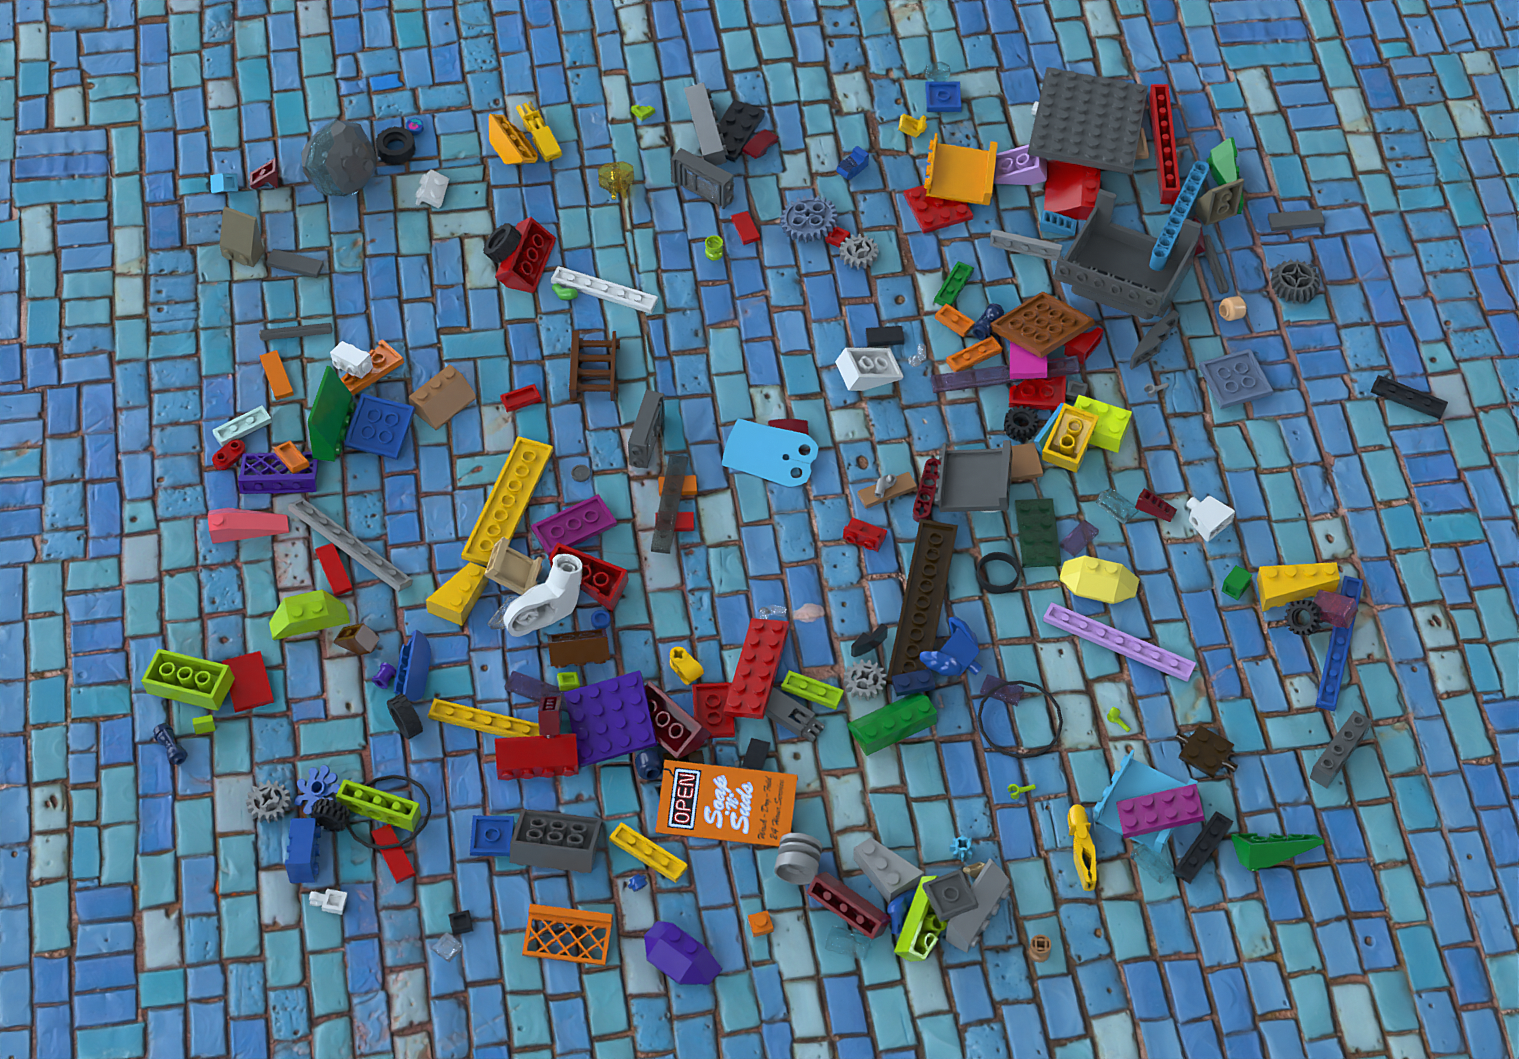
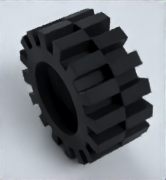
(1023, 415)
(1293, 613)
(331, 814)

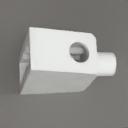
(1209, 516)

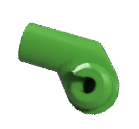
(564, 293)

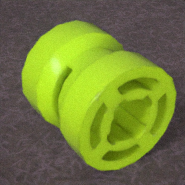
(714, 247)

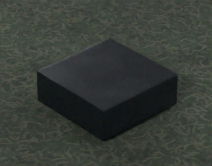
(460, 922)

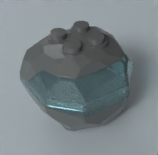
(339, 159)

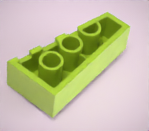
(920, 927)

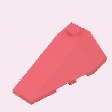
(240, 524)

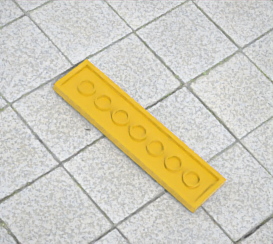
(508, 498)

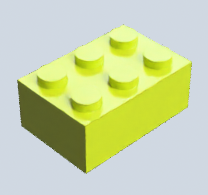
(1111, 425)

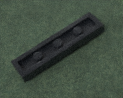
(1409, 397)
(1203, 847)

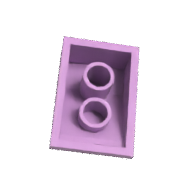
(1019, 168)

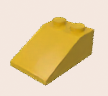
(1069, 438)

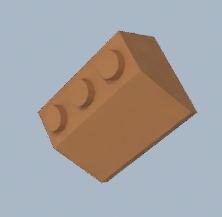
(442, 397)

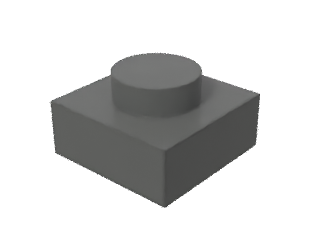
(1074, 389)

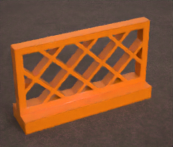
(574, 918)

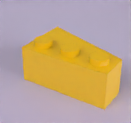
(459, 594)

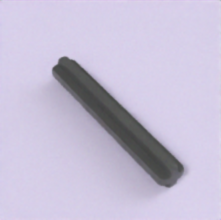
(1215, 265)
(295, 331)

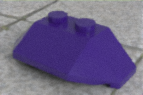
(679, 955)

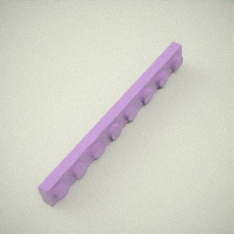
(1119, 642)

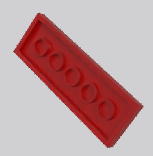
(757, 668)

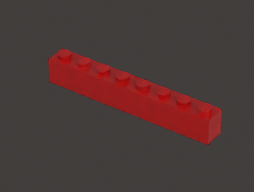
(1164, 143)

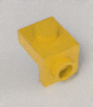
(912, 126)

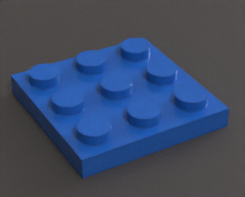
(379, 426)

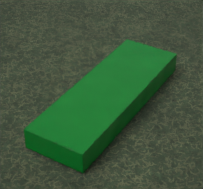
(954, 284)

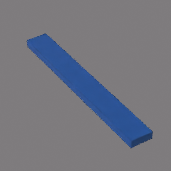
(1337, 651)

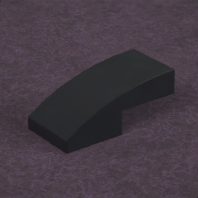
(867, 643)

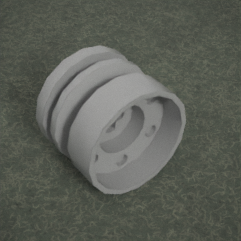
(798, 858)

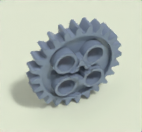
(809, 218)

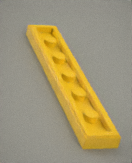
(481, 720)

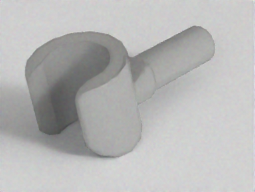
(1154, 389)

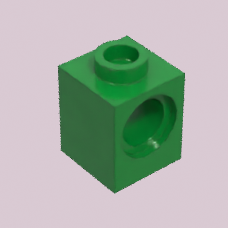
(1237, 582)

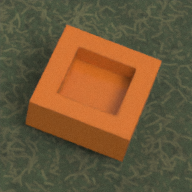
(760, 923)

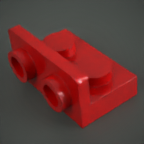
(864, 534)

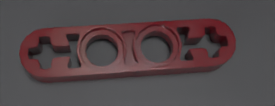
(926, 490)

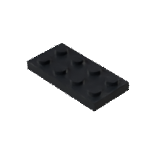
(739, 126)

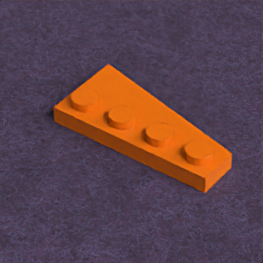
(384, 361)

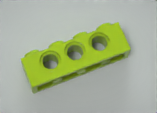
(379, 805)

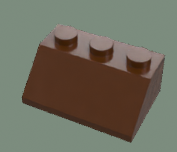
(578, 647)

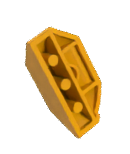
(510, 142)

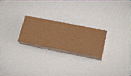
(902, 486)

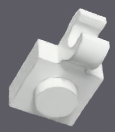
(331, 901)

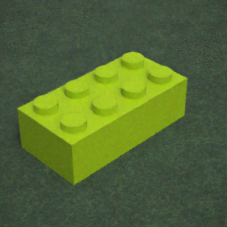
(188, 679)

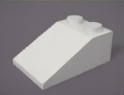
(868, 368)

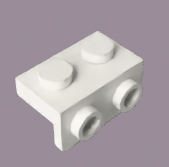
(432, 189)

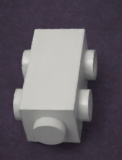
(351, 359)

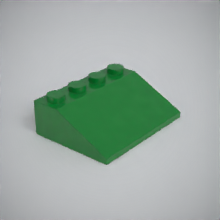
(330, 417)

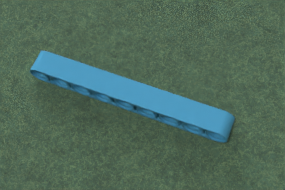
(1181, 210)

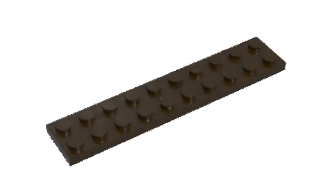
(923, 596)

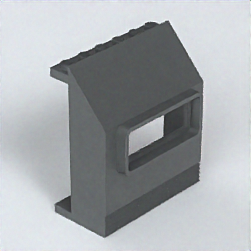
(1113, 262)

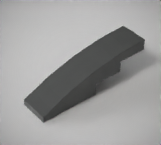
(1152, 340)

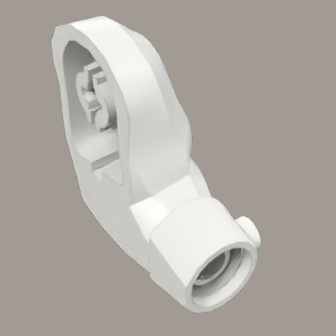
(548, 601)

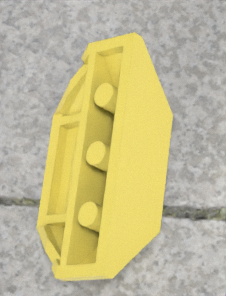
(1099, 579)

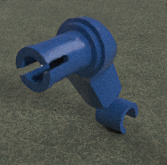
(898, 908)

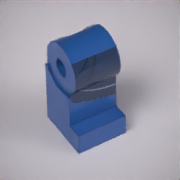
(853, 163)

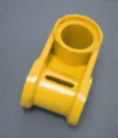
(685, 665)

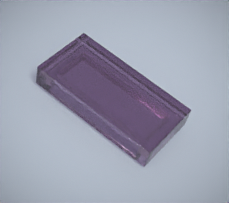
(1079, 538)
(1010, 694)

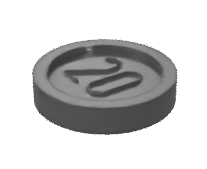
(580, 473)

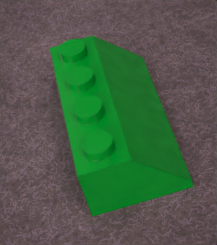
(893, 722)

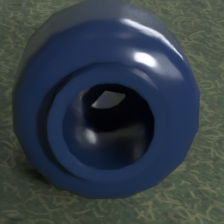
(648, 765)

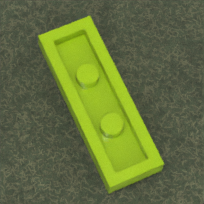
(812, 690)

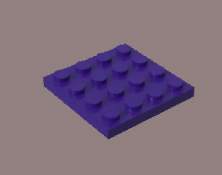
(610, 718)

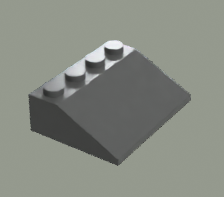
(555, 841)

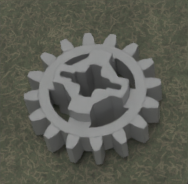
(858, 251)
(864, 680)
(268, 801)

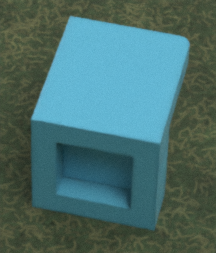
(224, 183)

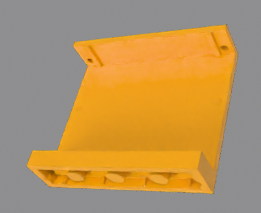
(960, 172)

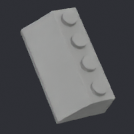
(989, 890)

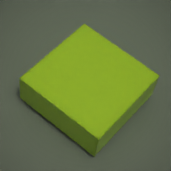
(568, 681)
(204, 724)

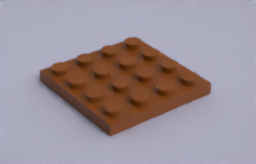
(1042, 324)

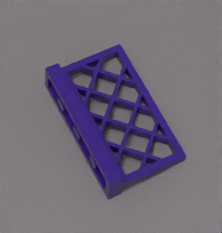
(279, 481)

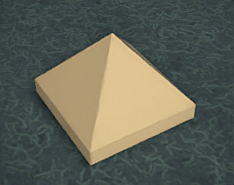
(974, 869)

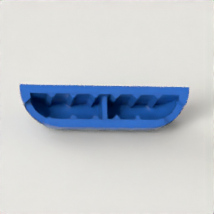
(413, 667)

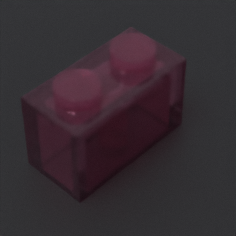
(1336, 608)

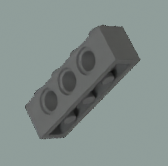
(1340, 749)

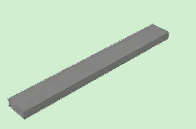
(350, 544)

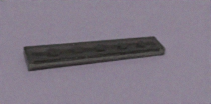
(669, 504)

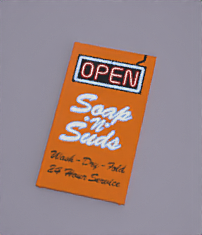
(725, 803)

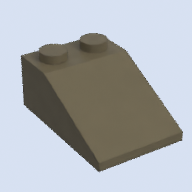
(1220, 202)
(240, 237)

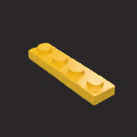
(648, 852)

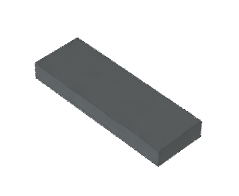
(1295, 220)
(295, 263)

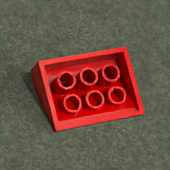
(1071, 189)

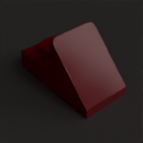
(264, 174)

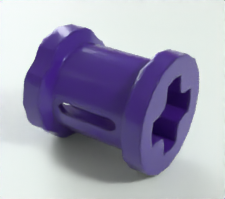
(384, 675)

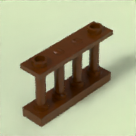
(578, 358)

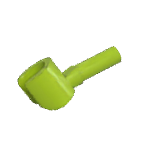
(1113, 716)
(1013, 787)

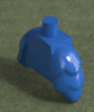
(957, 653)

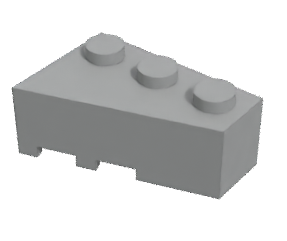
(886, 869)

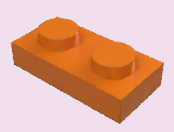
(954, 320)

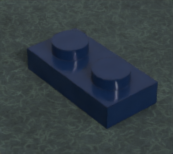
(913, 682)

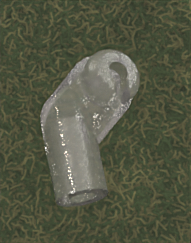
(918, 359)
(771, 609)

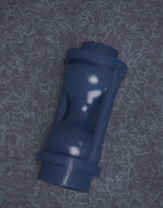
(983, 328)
(165, 736)

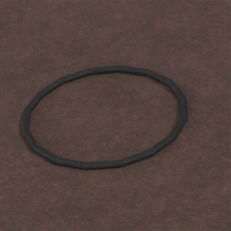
(1027, 684)
(411, 837)

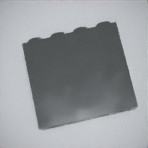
(974, 479)

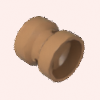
(1040, 953)

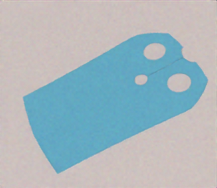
(760, 452)

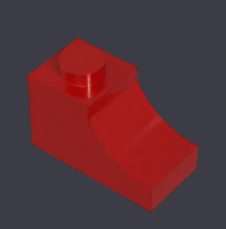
(1084, 344)

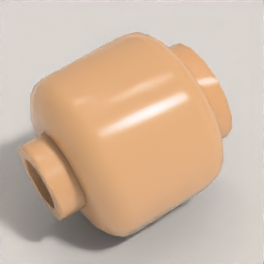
(1232, 308)

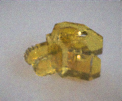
(616, 179)

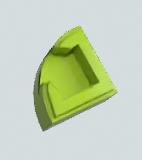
(643, 112)

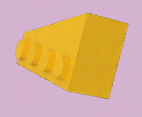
(1295, 582)

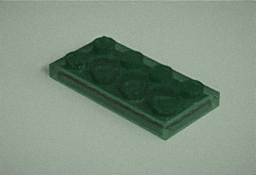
(1037, 533)

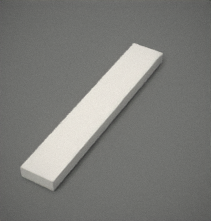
(604, 289)

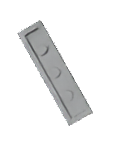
(1025, 245)

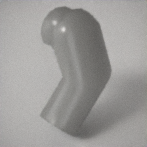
(884, 483)

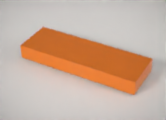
(974, 354)
(276, 375)

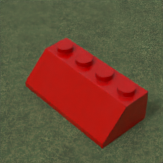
(527, 262)
(536, 757)

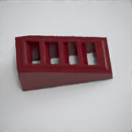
(1155, 506)

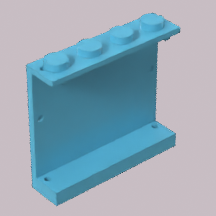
(1131, 782)

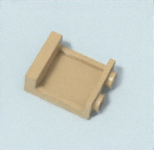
(512, 568)

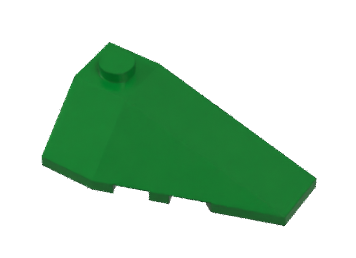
(1263, 852)

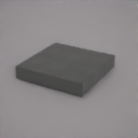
(950, 895)

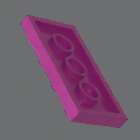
(574, 524)
(1160, 811)

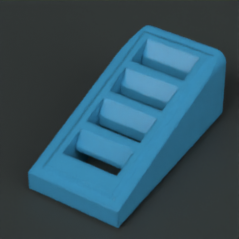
(1049, 218)

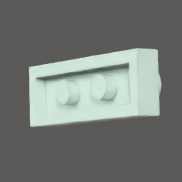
(242, 425)

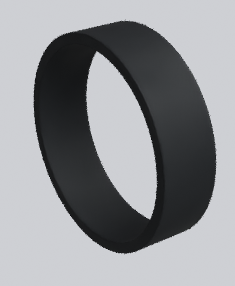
(1003, 557)

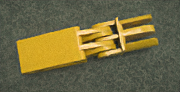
(542, 135)
(1082, 844)

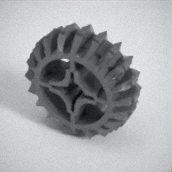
(1295, 281)

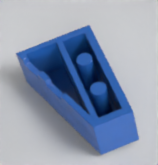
(303, 850)

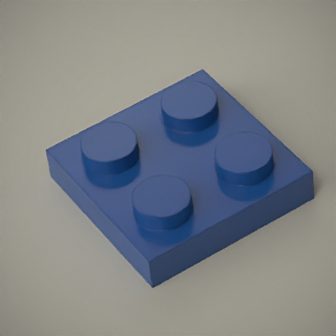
(943, 96)
(491, 835)

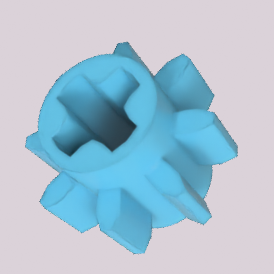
(962, 848)

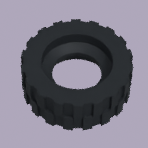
(395, 156)
(502, 243)
(404, 716)

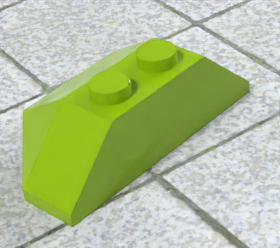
(307, 614)

